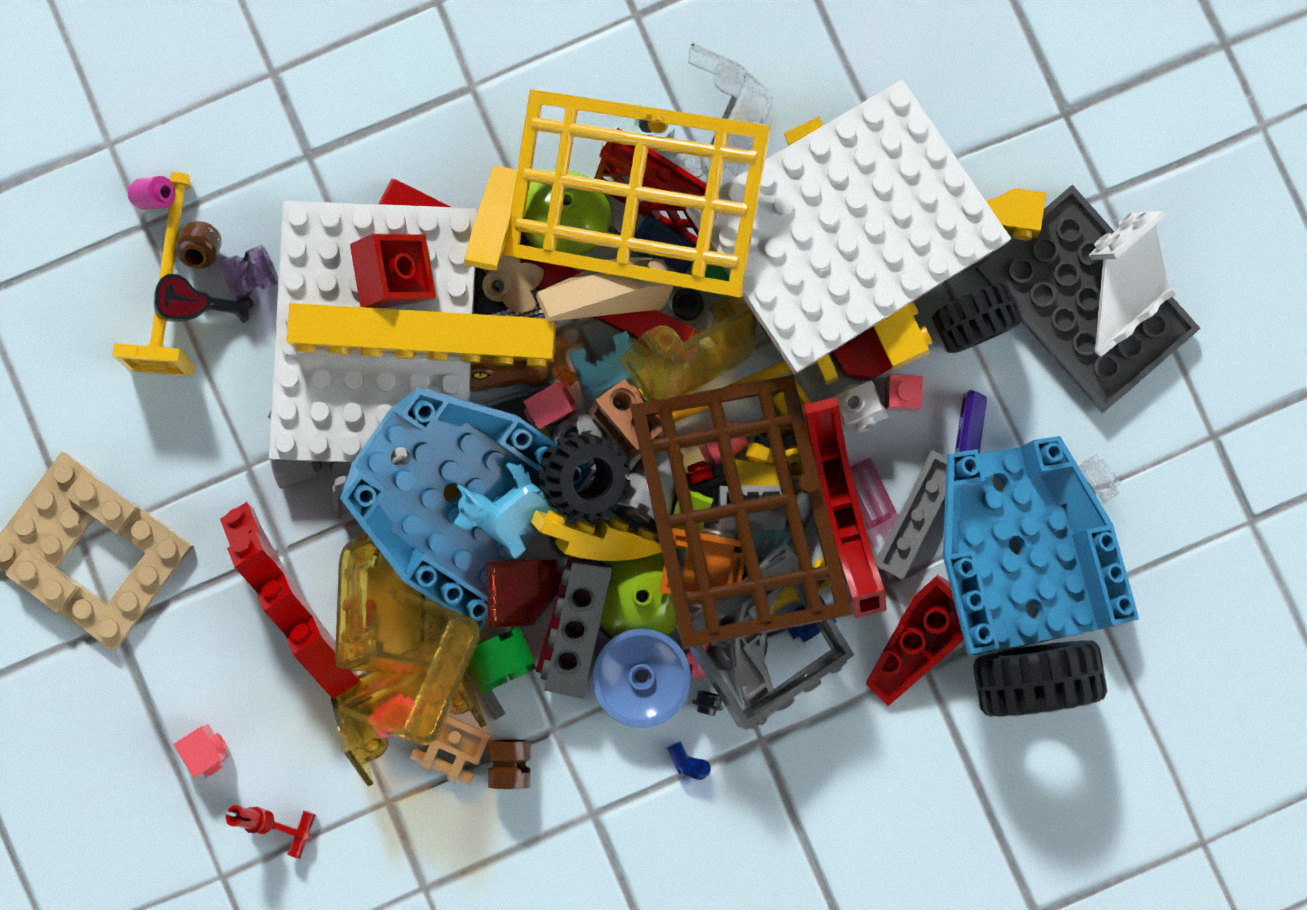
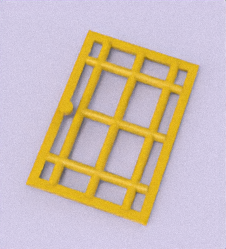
(658, 123)

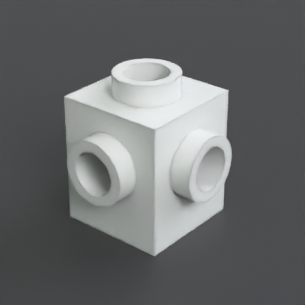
(861, 406)

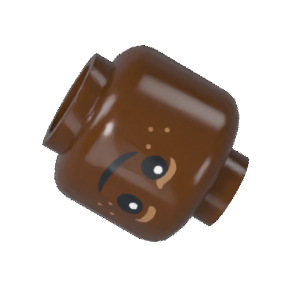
(198, 245)

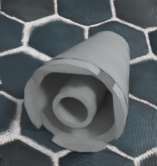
(637, 501)

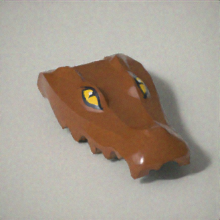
(489, 375)

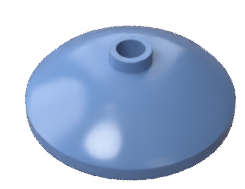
(639, 702)

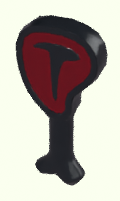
(178, 301)

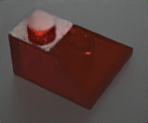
(519, 591)

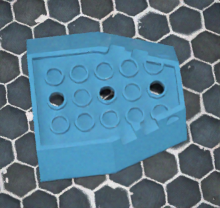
(405, 502)
(1065, 539)

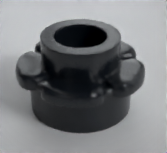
(708, 702)

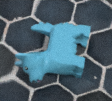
(606, 372)
(507, 516)

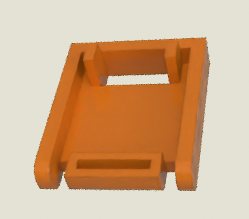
(722, 563)

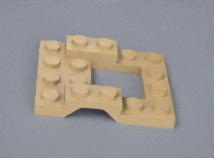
(53, 523)

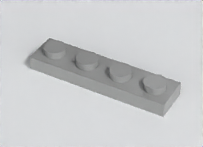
(914, 518)

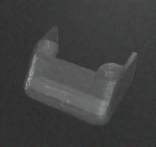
(748, 103)

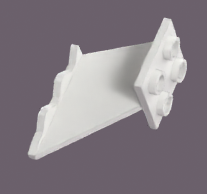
(1132, 278)

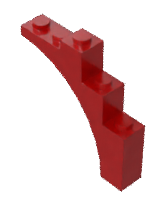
(853, 548)
(283, 601)

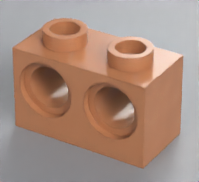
(619, 423)

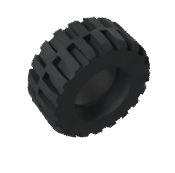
(1040, 678)

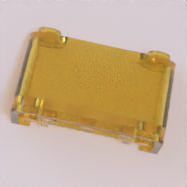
(671, 368)
(370, 625)

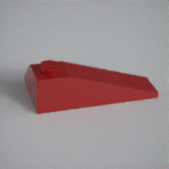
(919, 641)

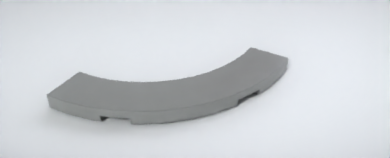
(748, 651)

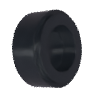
(687, 304)

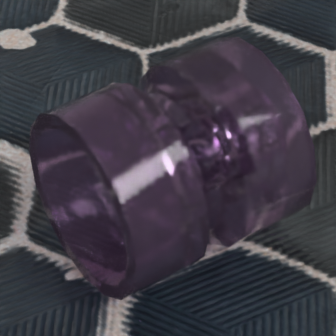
(249, 272)

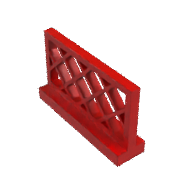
(658, 174)

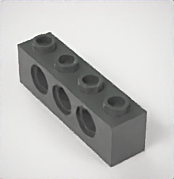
(572, 678)

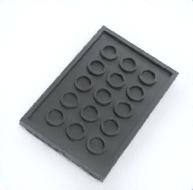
(1060, 298)

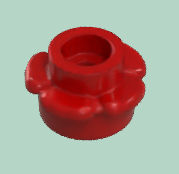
(699, 473)

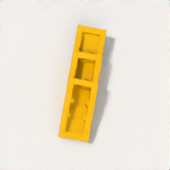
(492, 220)

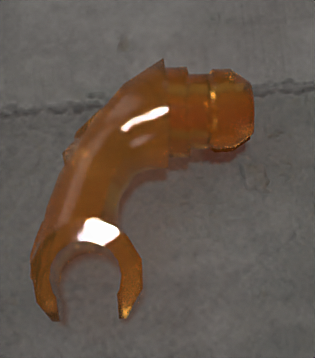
(560, 367)

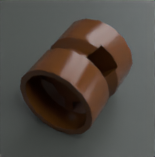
(509, 764)

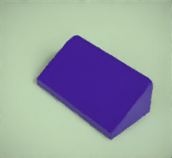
(971, 421)

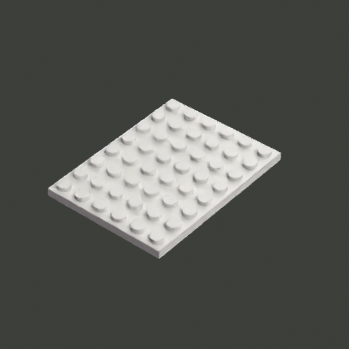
(855, 226)
(334, 403)

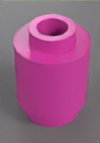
(151, 193)

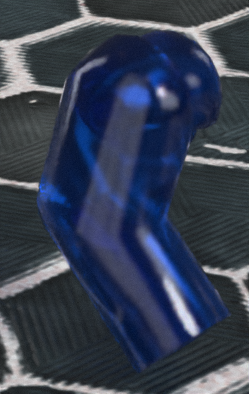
(686, 765)

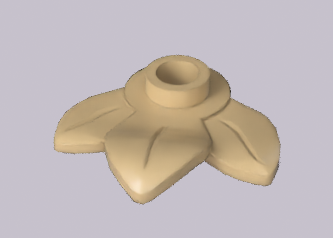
(518, 282)

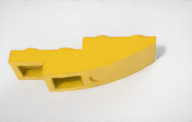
(600, 542)

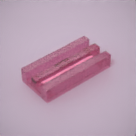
(857, 468)

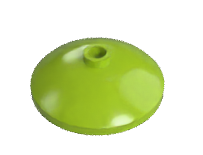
(586, 211)
(621, 606)

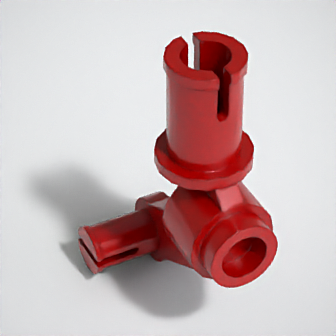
(261, 821)

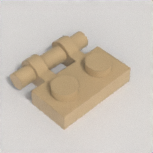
(460, 740)

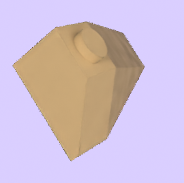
(604, 294)

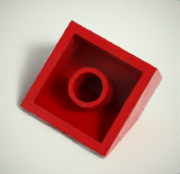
(392, 270)

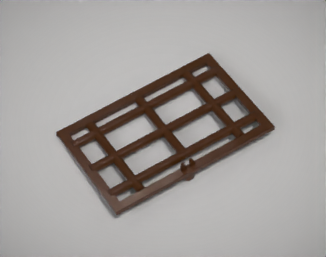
(808, 484)

